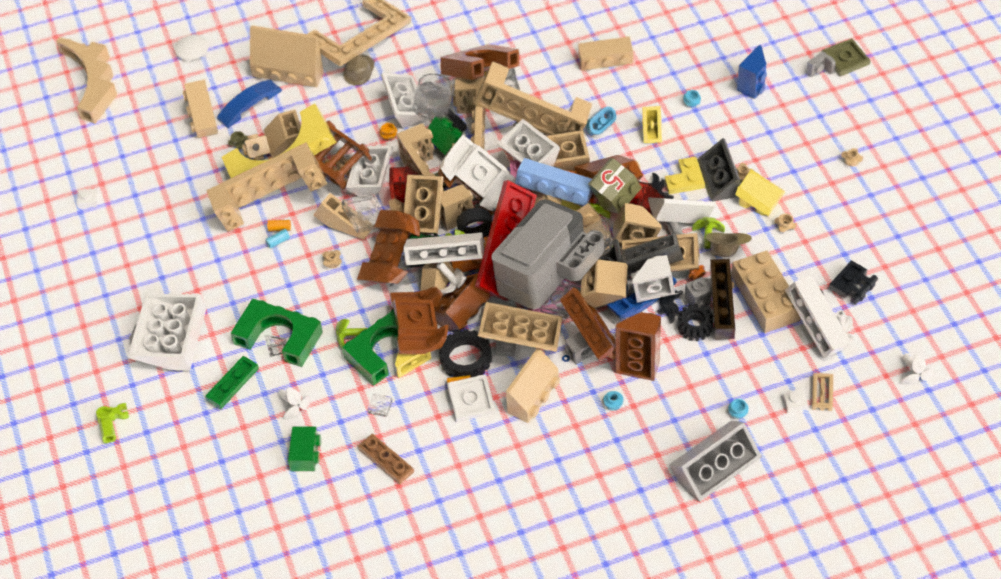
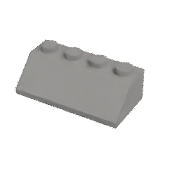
(716, 460)

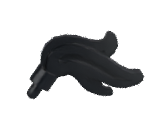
(658, 186)
(668, 306)

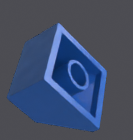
(752, 73)

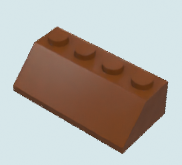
(638, 346)

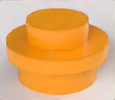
(388, 131)

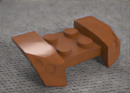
(389, 246)
(417, 321)

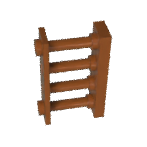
(337, 177)

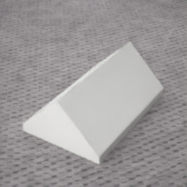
(401, 94)
(529, 143)
(367, 175)
(680, 210)

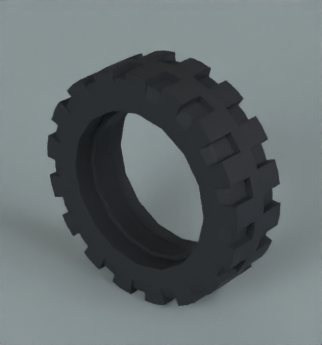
(465, 338)

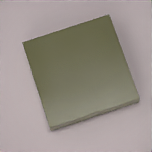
(847, 57)

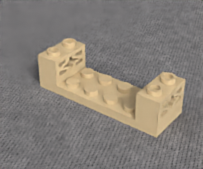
(464, 99)
(519, 105)
(415, 151)
(263, 179)

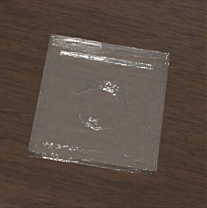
(362, 211)

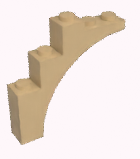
(99, 89)

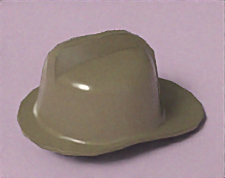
(359, 70)
(726, 243)

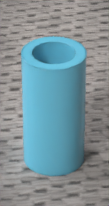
(277, 238)

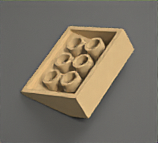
(285, 56)
(520, 326)

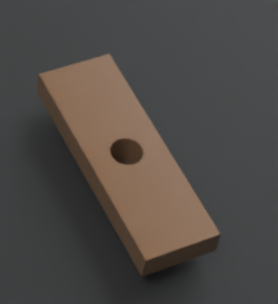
(392, 465)

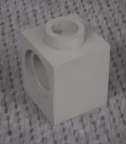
(698, 293)
(578, 348)

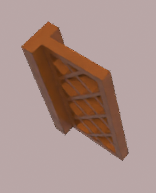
(590, 325)

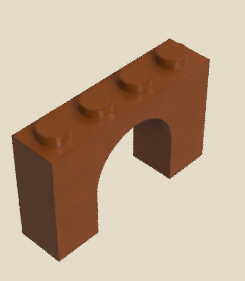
(471, 62)

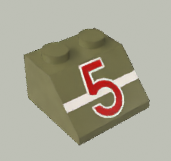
(614, 186)

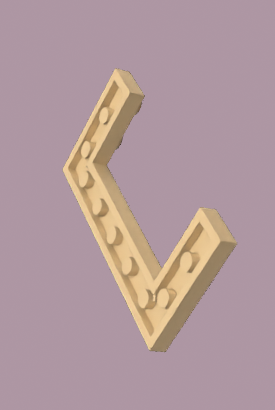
(392, 21)

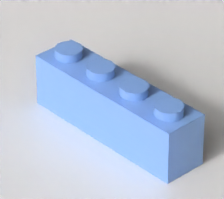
(554, 182)

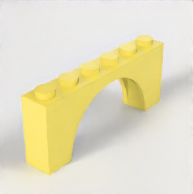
(313, 131)

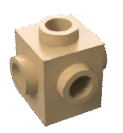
(263, 146)

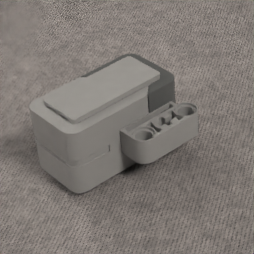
(543, 253)

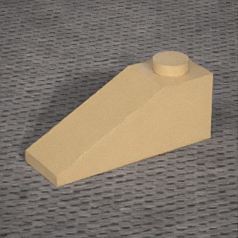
(334, 216)

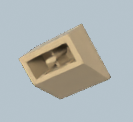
(282, 132)
(604, 283)

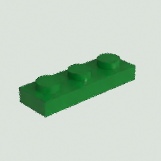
(232, 382)

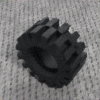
(698, 313)

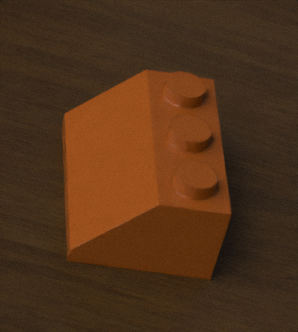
(592, 168)
(460, 304)

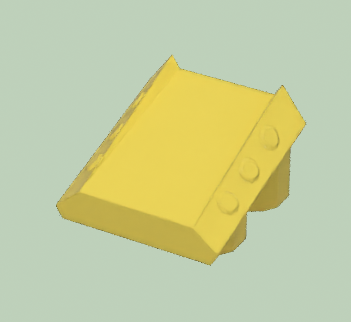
(759, 193)

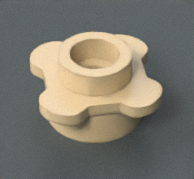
(852, 157)
(743, 171)
(785, 218)
(332, 258)

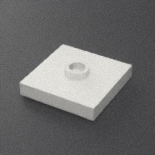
(471, 398)

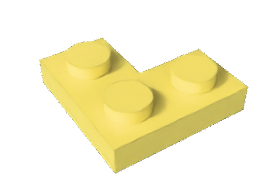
(688, 179)

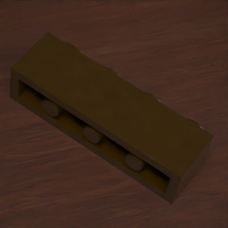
(722, 299)

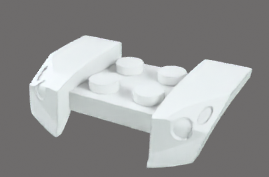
(476, 170)

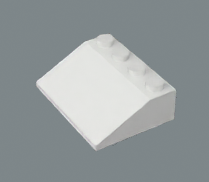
(168, 330)

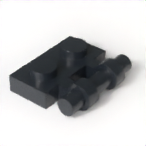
(847, 280)

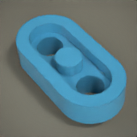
(599, 120)

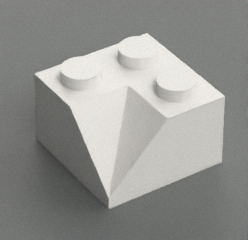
(653, 279)

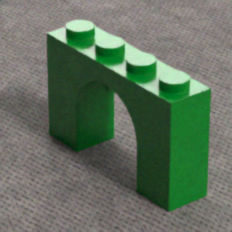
(261, 315)
(360, 349)

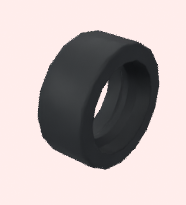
(475, 215)

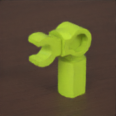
(105, 416)

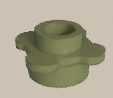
(237, 139)

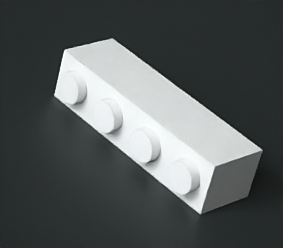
(444, 249)
(817, 316)

